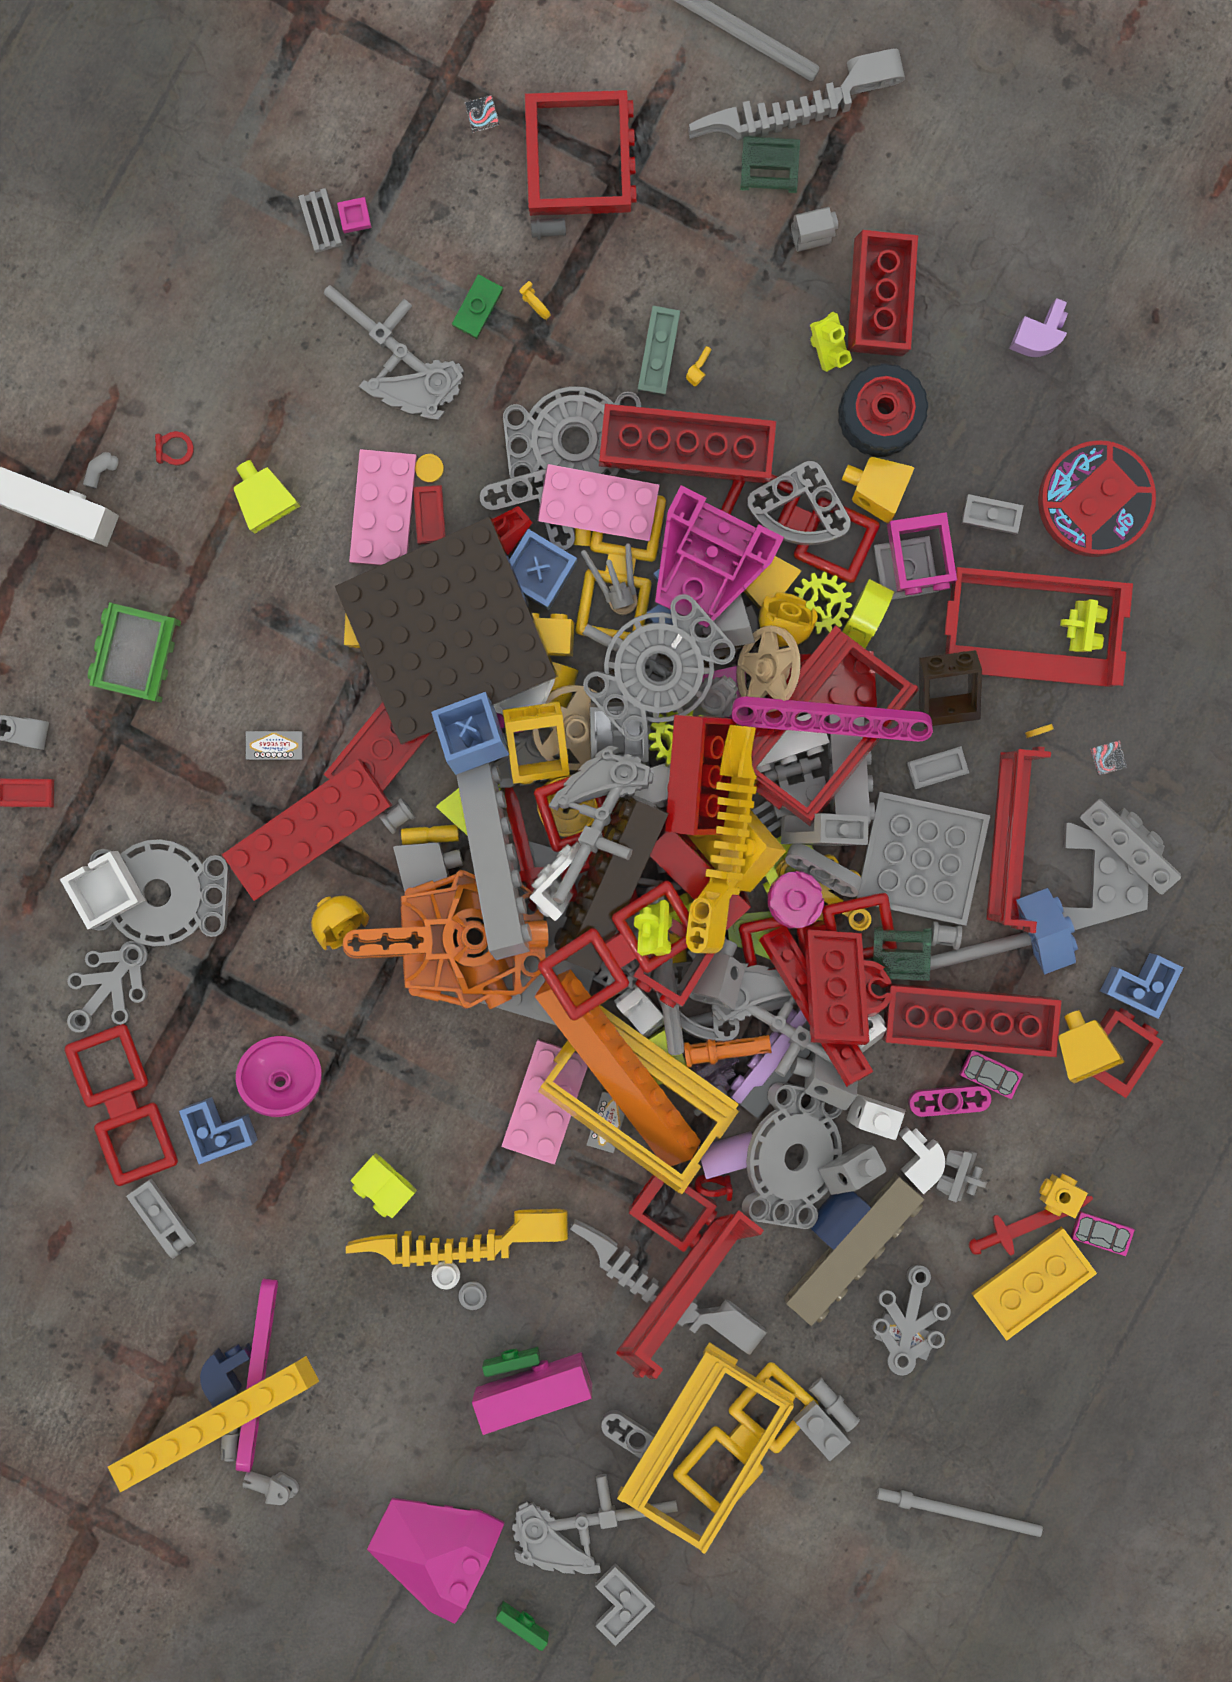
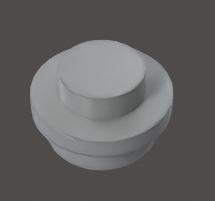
(472, 1295)

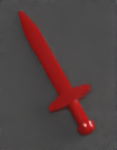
(528, 871)
(1005, 1234)

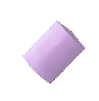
(726, 1155)

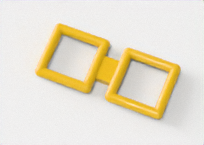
(617, 554)
(743, 1438)

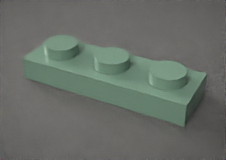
(658, 350)

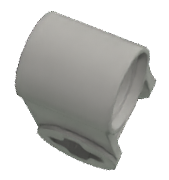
(24, 731)

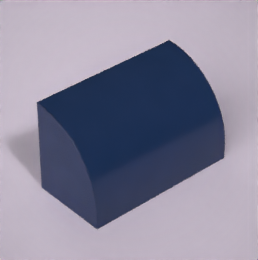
(839, 1216)

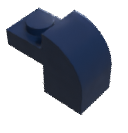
(217, 1376)

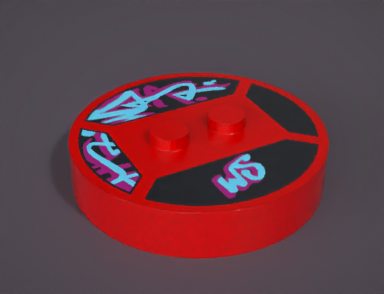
(1097, 498)

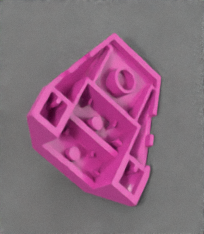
(709, 555)
(436, 1552)

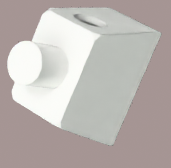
(876, 1116)

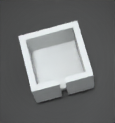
(103, 891)

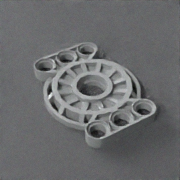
(546, 432)
(641, 692)
(187, 898)
(766, 1158)

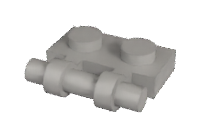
(803, 791)

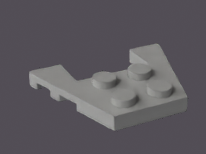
(1114, 884)

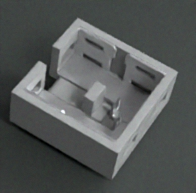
(605, 733)

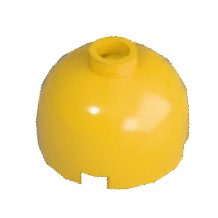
(790, 614)
(335, 919)

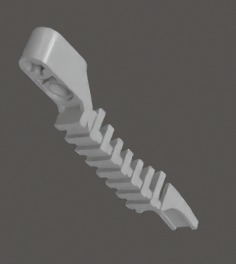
(865, 74)
(725, 1319)

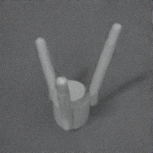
(619, 593)

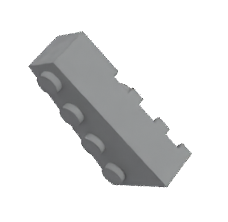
(854, 794)

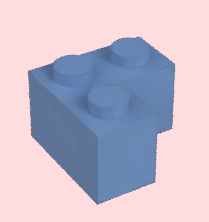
(1053, 941)
(1148, 990)
(210, 1136)

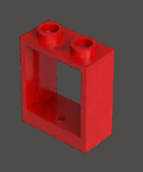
(667, 996)
(1147, 1032)
(692, 1236)

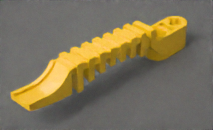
(707, 930)
(528, 1226)

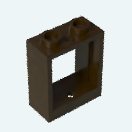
(964, 706)

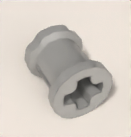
(397, 816)
(946, 935)

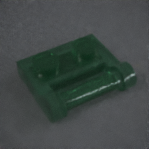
(770, 155)
(904, 963)

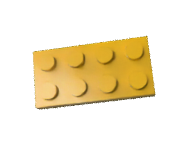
(1034, 1283)

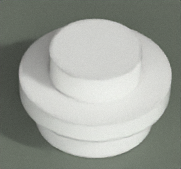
(445, 1275)

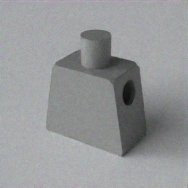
(733, 623)
(425, 863)
(720, 980)
(824, 1081)
(857, 1165)

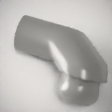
(98, 465)

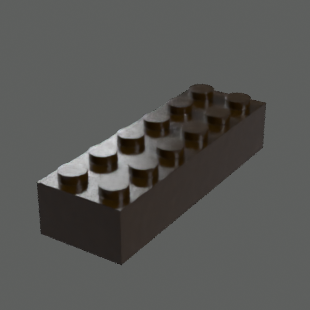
(611, 878)

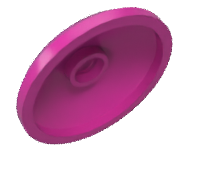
(274, 1061)

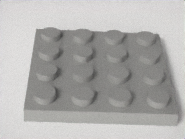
(924, 857)

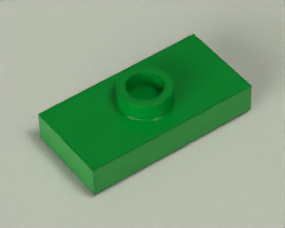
(477, 306)
(510, 1361)
(522, 1625)

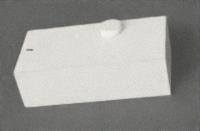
(56, 507)

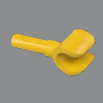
(694, 373)

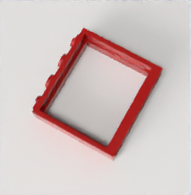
(584, 205)

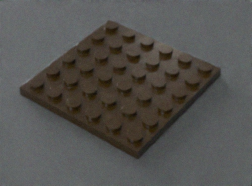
(445, 628)

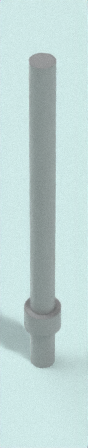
(906, 1500)

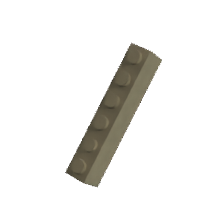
(838, 1267)

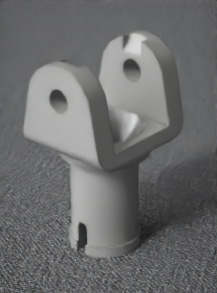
(275, 1487)

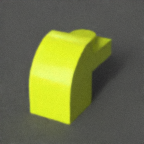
(868, 613)

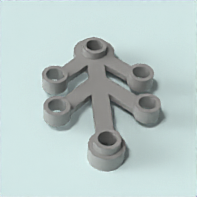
(111, 983)
(909, 1325)

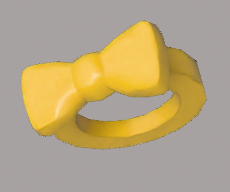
(528, 296)

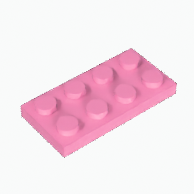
(598, 502)
(382, 507)
(537, 1122)

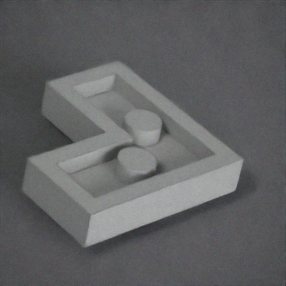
(628, 1602)

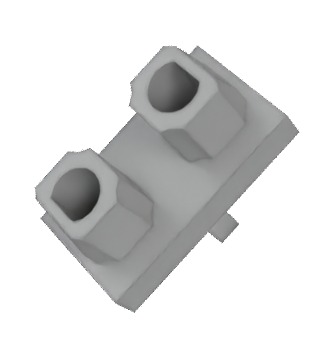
(956, 1186)

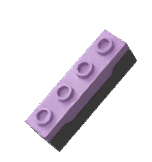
(753, 1088)

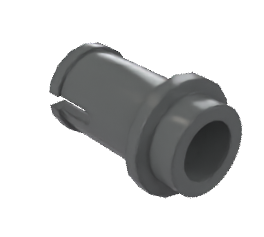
(548, 227)

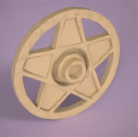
(769, 666)
(576, 727)

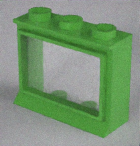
(132, 652)

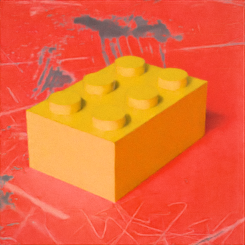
(761, 853)

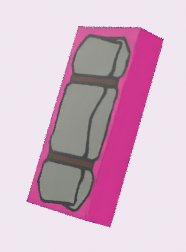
(991, 1074)
(1102, 1233)

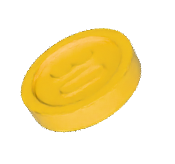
(429, 468)
(1039, 730)

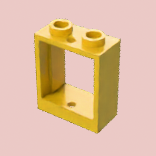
(533, 718)

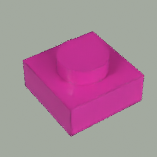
(354, 215)

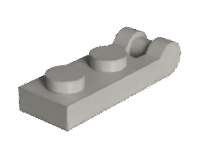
(161, 1218)

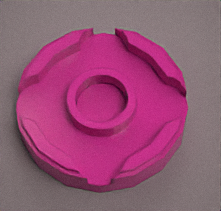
(795, 899)

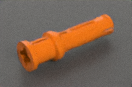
(713, 1051)

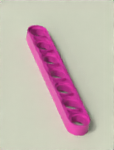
(844, 726)
(257, 1368)

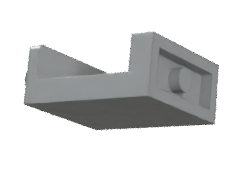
(826, 830)

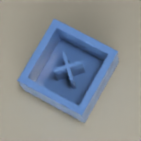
(541, 568)
(470, 733)

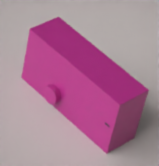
(532, 1393)

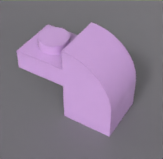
(1039, 338)

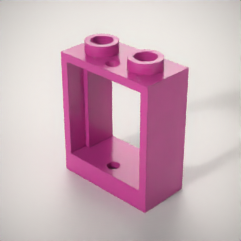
(918, 524)

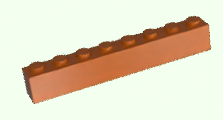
(622, 1074)

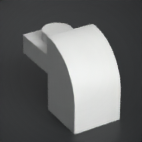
(640, 1011)
(928, 1162)

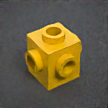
(1068, 1202)

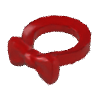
(161, 440)
(724, 1181)

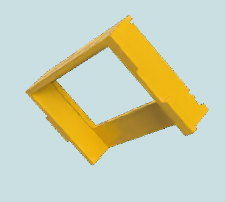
(668, 1072)
(677, 1427)

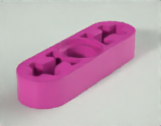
(957, 1109)

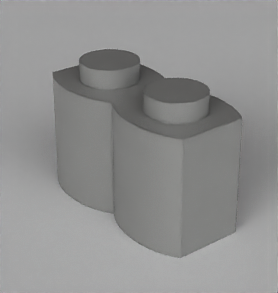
(814, 228)

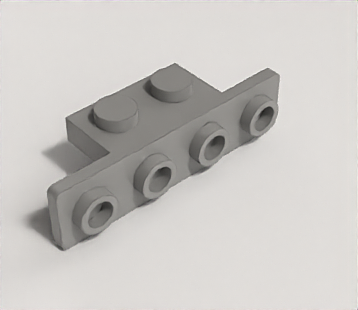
(1133, 843)

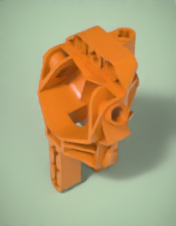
(435, 961)

